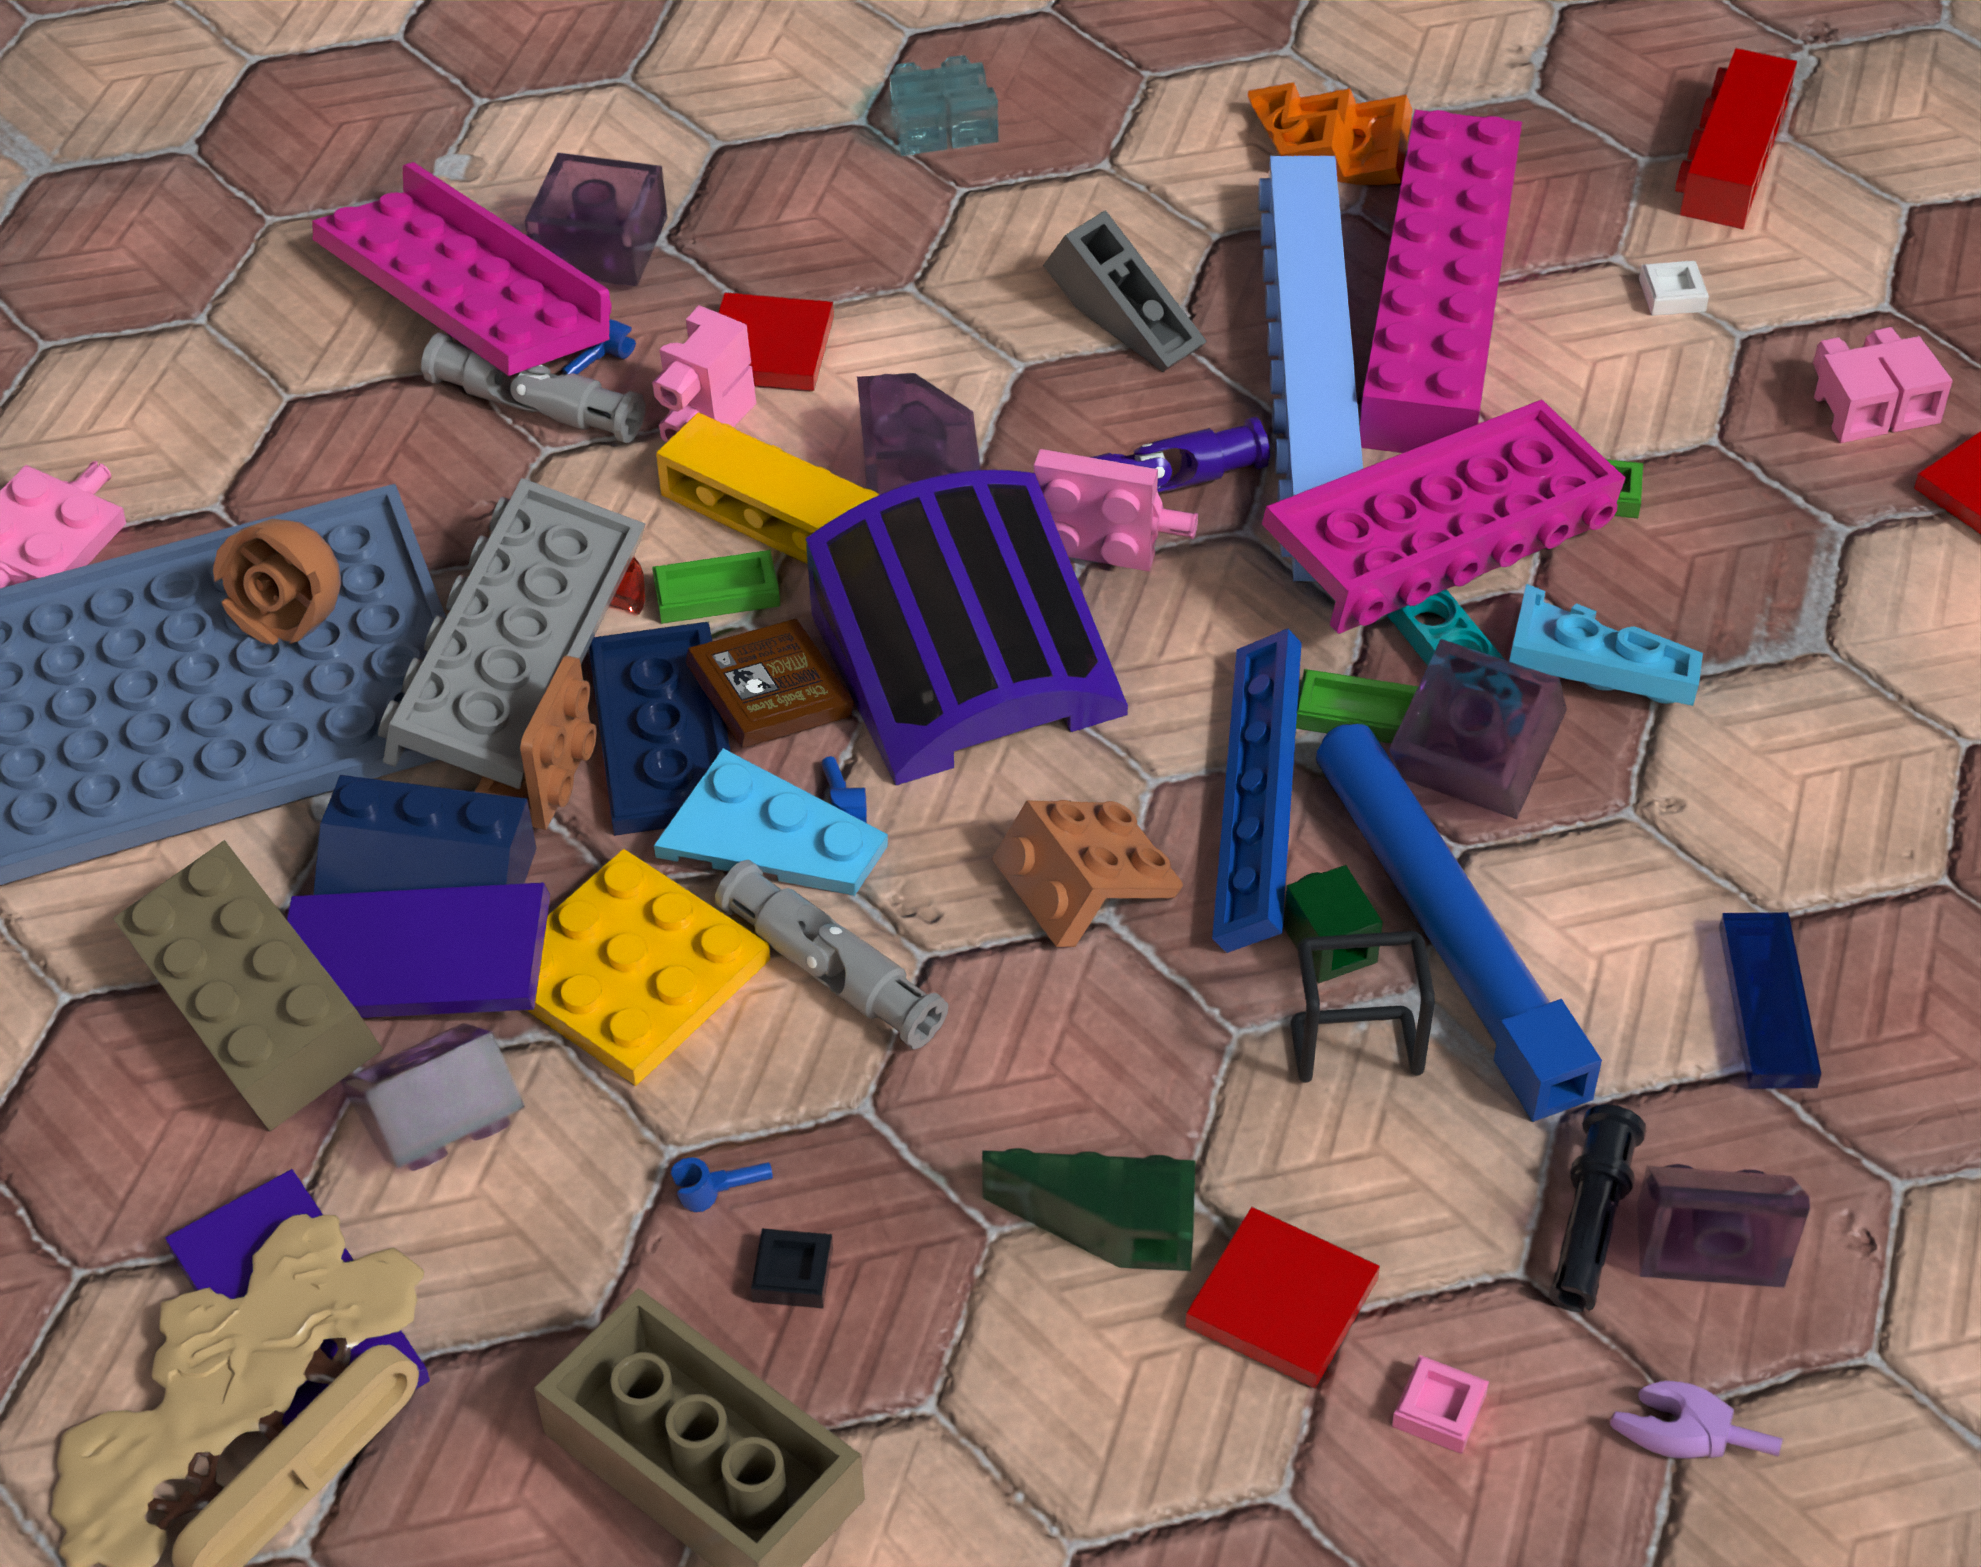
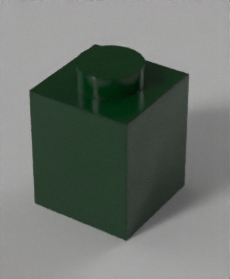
(1331, 906)

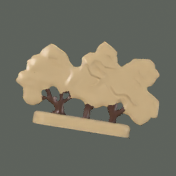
(236, 1372)

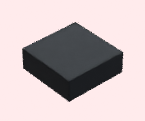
(792, 1268)

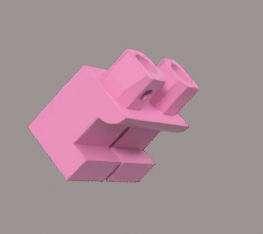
(706, 373)
(1880, 385)

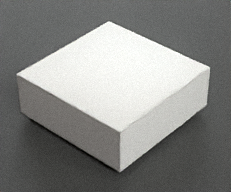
(1673, 288)

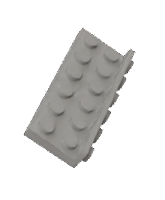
(525, 606)

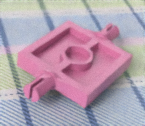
(1107, 509)
(53, 523)

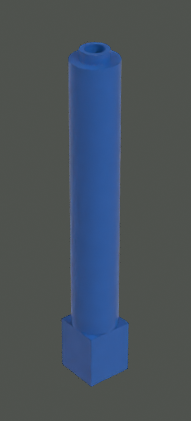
(1536, 1040)

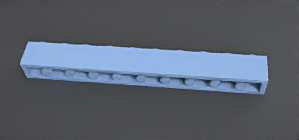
(1310, 328)

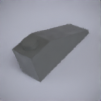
(1122, 293)

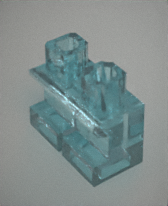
(940, 103)

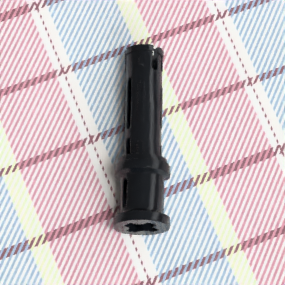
(1601, 1181)

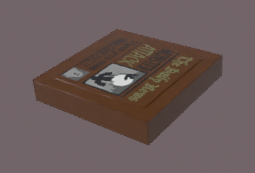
(769, 682)

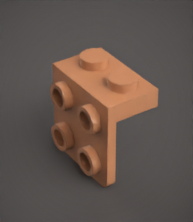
(553, 745)
(1076, 855)

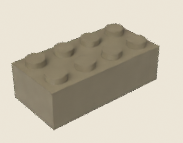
(248, 985)
(699, 1441)

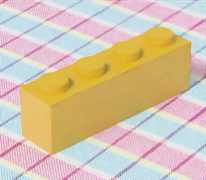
(752, 485)

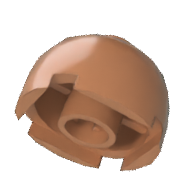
(278, 580)

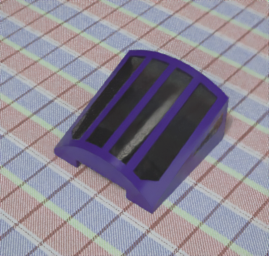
(957, 618)

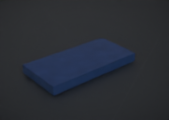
(653, 723)

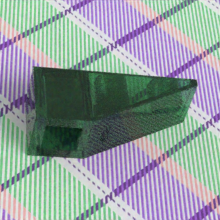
(1111, 1206)

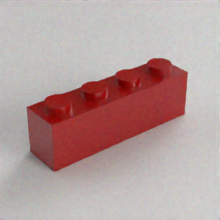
(1736, 139)

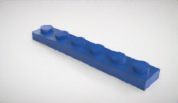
(1258, 792)

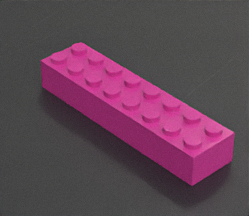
(1440, 281)

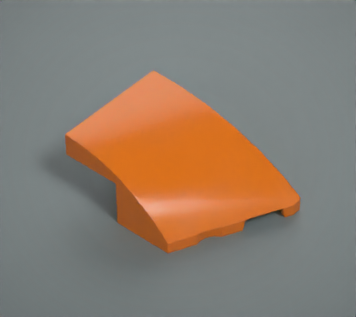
(1363, 137)

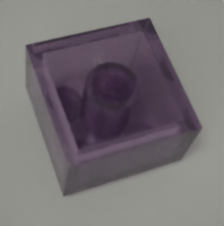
(600, 215)
(1478, 728)

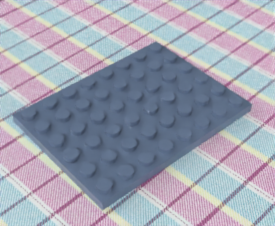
(156, 715)

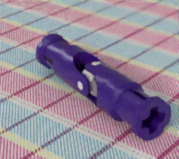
(1203, 454)

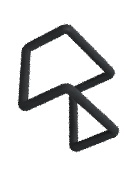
(1305, 1024)

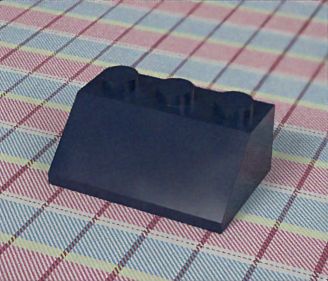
(420, 838)

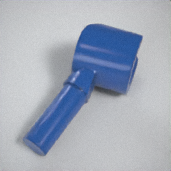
(617, 345)
(846, 799)
(704, 1193)

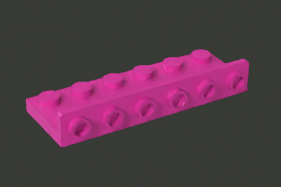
(470, 273)
(1446, 512)

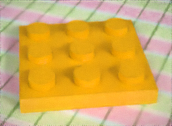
(639, 966)

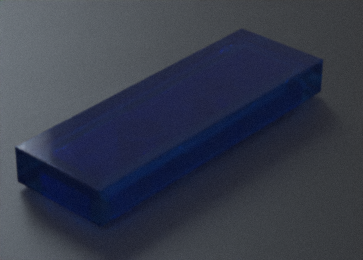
(1769, 1001)

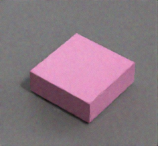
(1440, 1404)

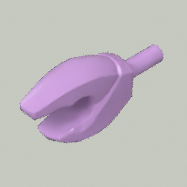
(1700, 1427)

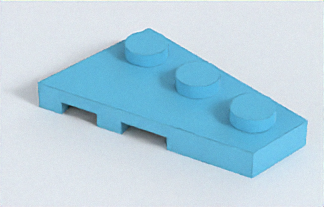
(1606, 659)
(787, 832)

